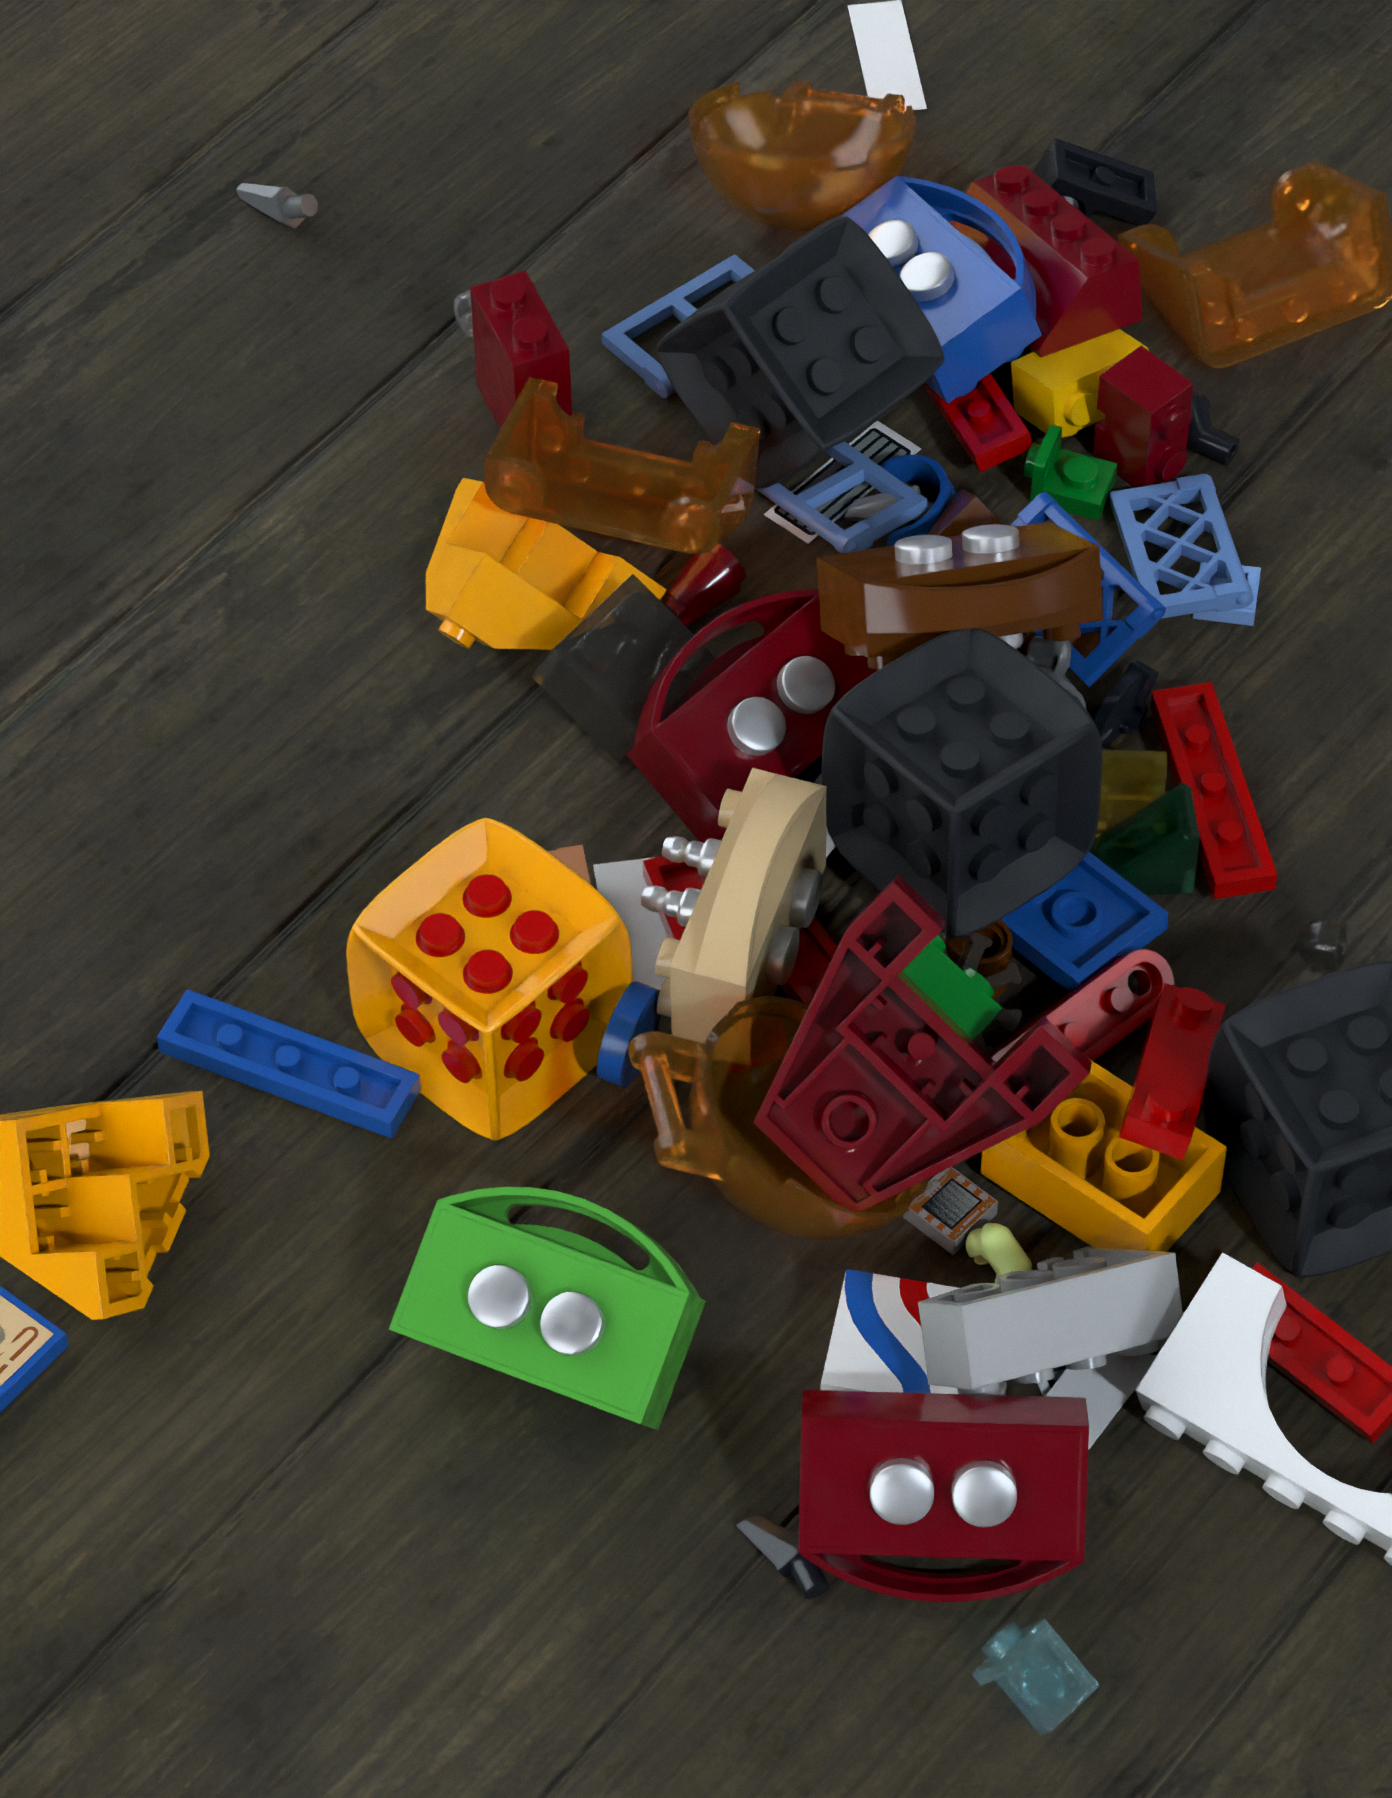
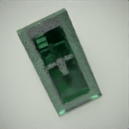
(1155, 845)

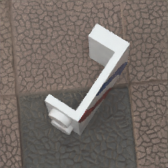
(880, 1338)

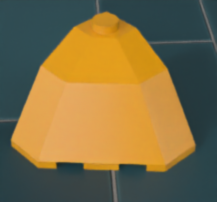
(515, 576)
(98, 1194)

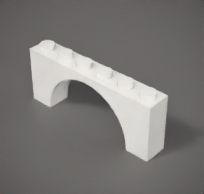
(1214, 1390)

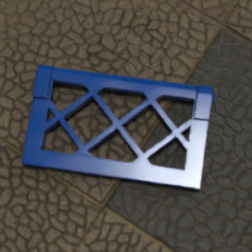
(1115, 578)

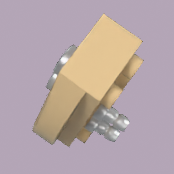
(754, 901)

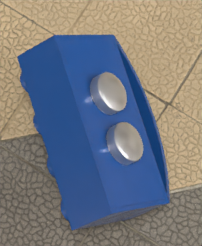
(966, 297)

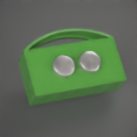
(551, 1302)

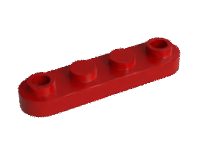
(1103, 1006)

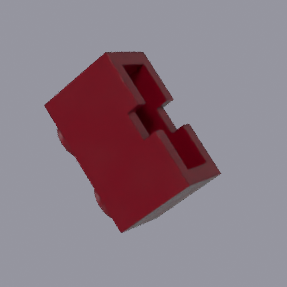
(1144, 419)

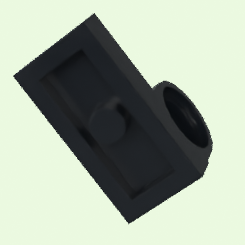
(1098, 182)

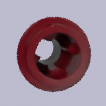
(704, 584)

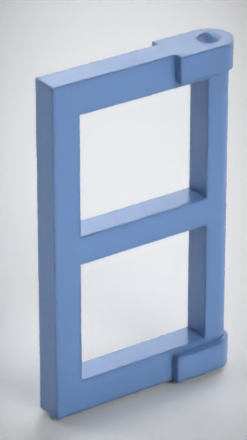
(675, 303)
(857, 470)

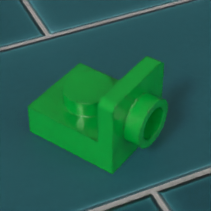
(1073, 479)

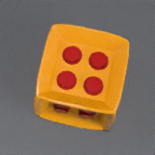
(488, 976)

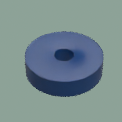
(632, 1016)

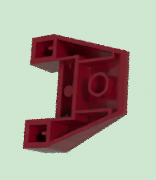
(888, 1082)

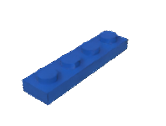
(289, 1063)

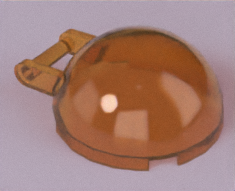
(800, 153)
(726, 1091)

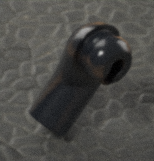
(1208, 439)

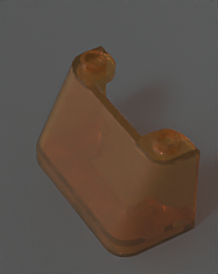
(1279, 282)
(555, 475)

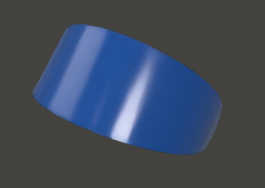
(925, 470)

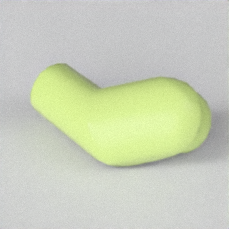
(998, 1247)

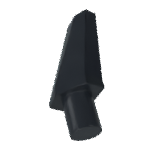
(782, 1550)

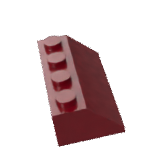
(1079, 272)

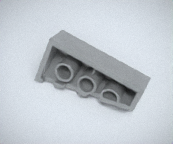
(1050, 1318)

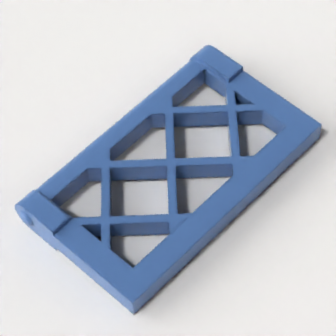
(1166, 501)

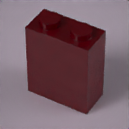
(516, 342)

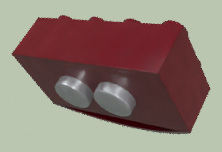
(746, 710)
(941, 1484)

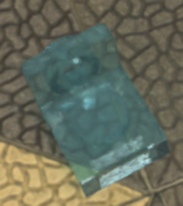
(1036, 1673)

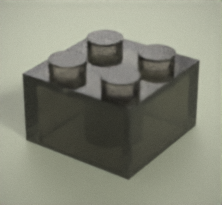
(612, 662)

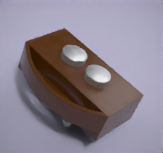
(936, 584)

